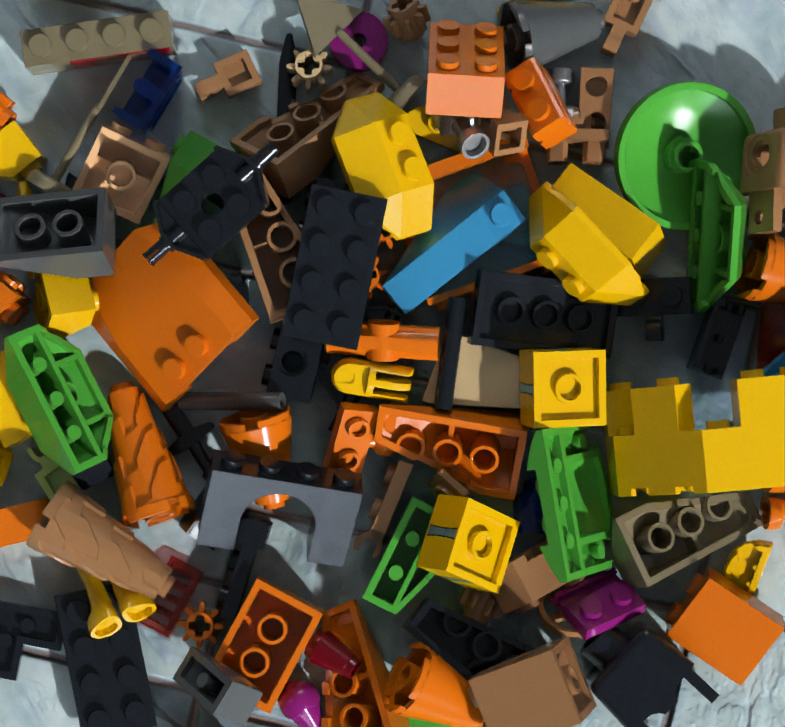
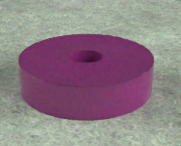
(376, 43)

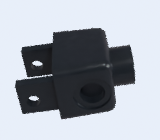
(638, 673)

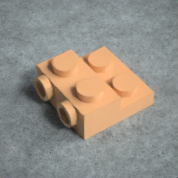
(125, 167)

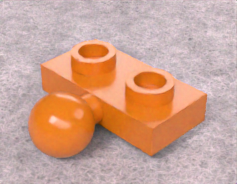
(353, 437)

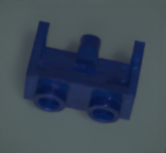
(151, 93)

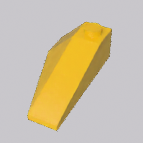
(61, 302)

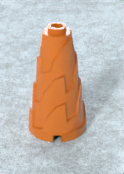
(143, 466)

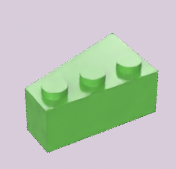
(396, 574)

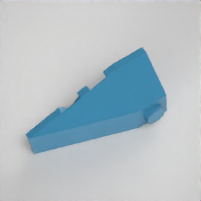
(465, 226)

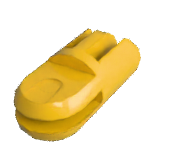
(360, 377)

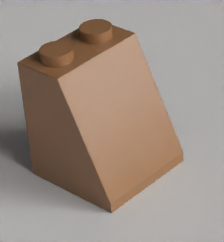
(534, 689)

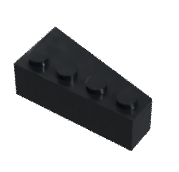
(461, 640)

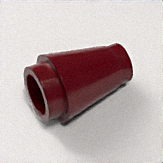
(331, 654)

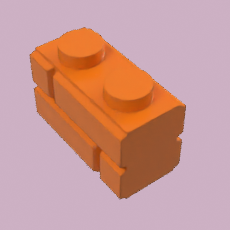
(540, 103)

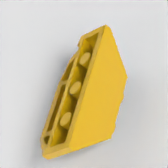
(386, 162)
(580, 251)

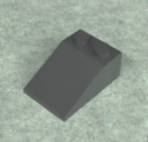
(59, 233)

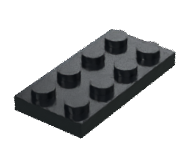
(334, 267)
(536, 314)
(104, 672)

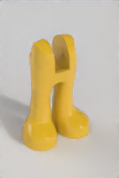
(103, 617)

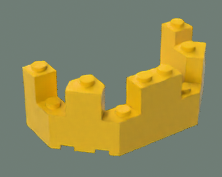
(659, 452)

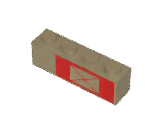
(97, 42)

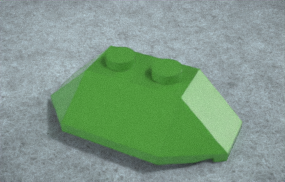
(715, 234)
(58, 398)

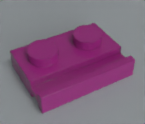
(599, 603)

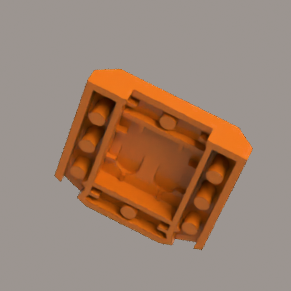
(167, 316)

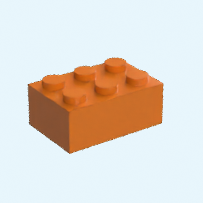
(465, 69)
(269, 637)

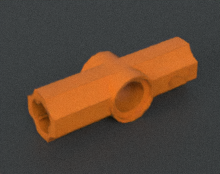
(389, 340)

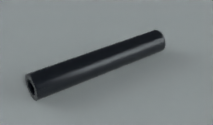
(450, 353)

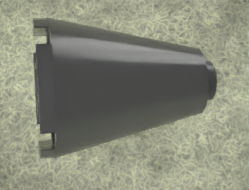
(547, 29)

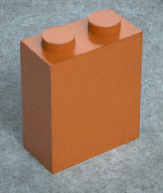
(723, 625)

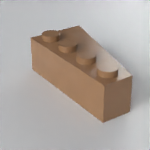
(272, 251)

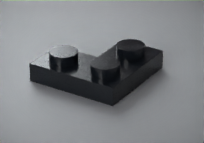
(22, 626)

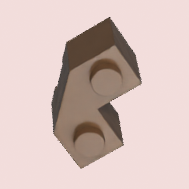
(527, 580)

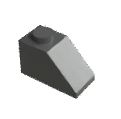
(217, 686)

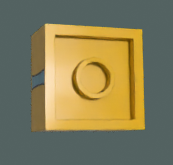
(562, 387)
(468, 543)

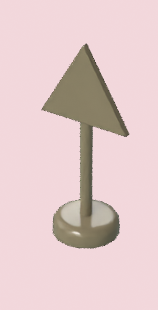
(327, 20)
(53, 183)

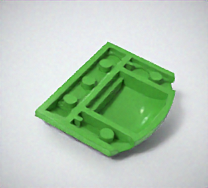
(573, 501)

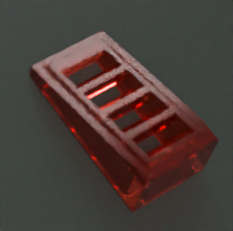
(167, 631)

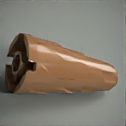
(85, 536)

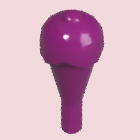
(301, 703)

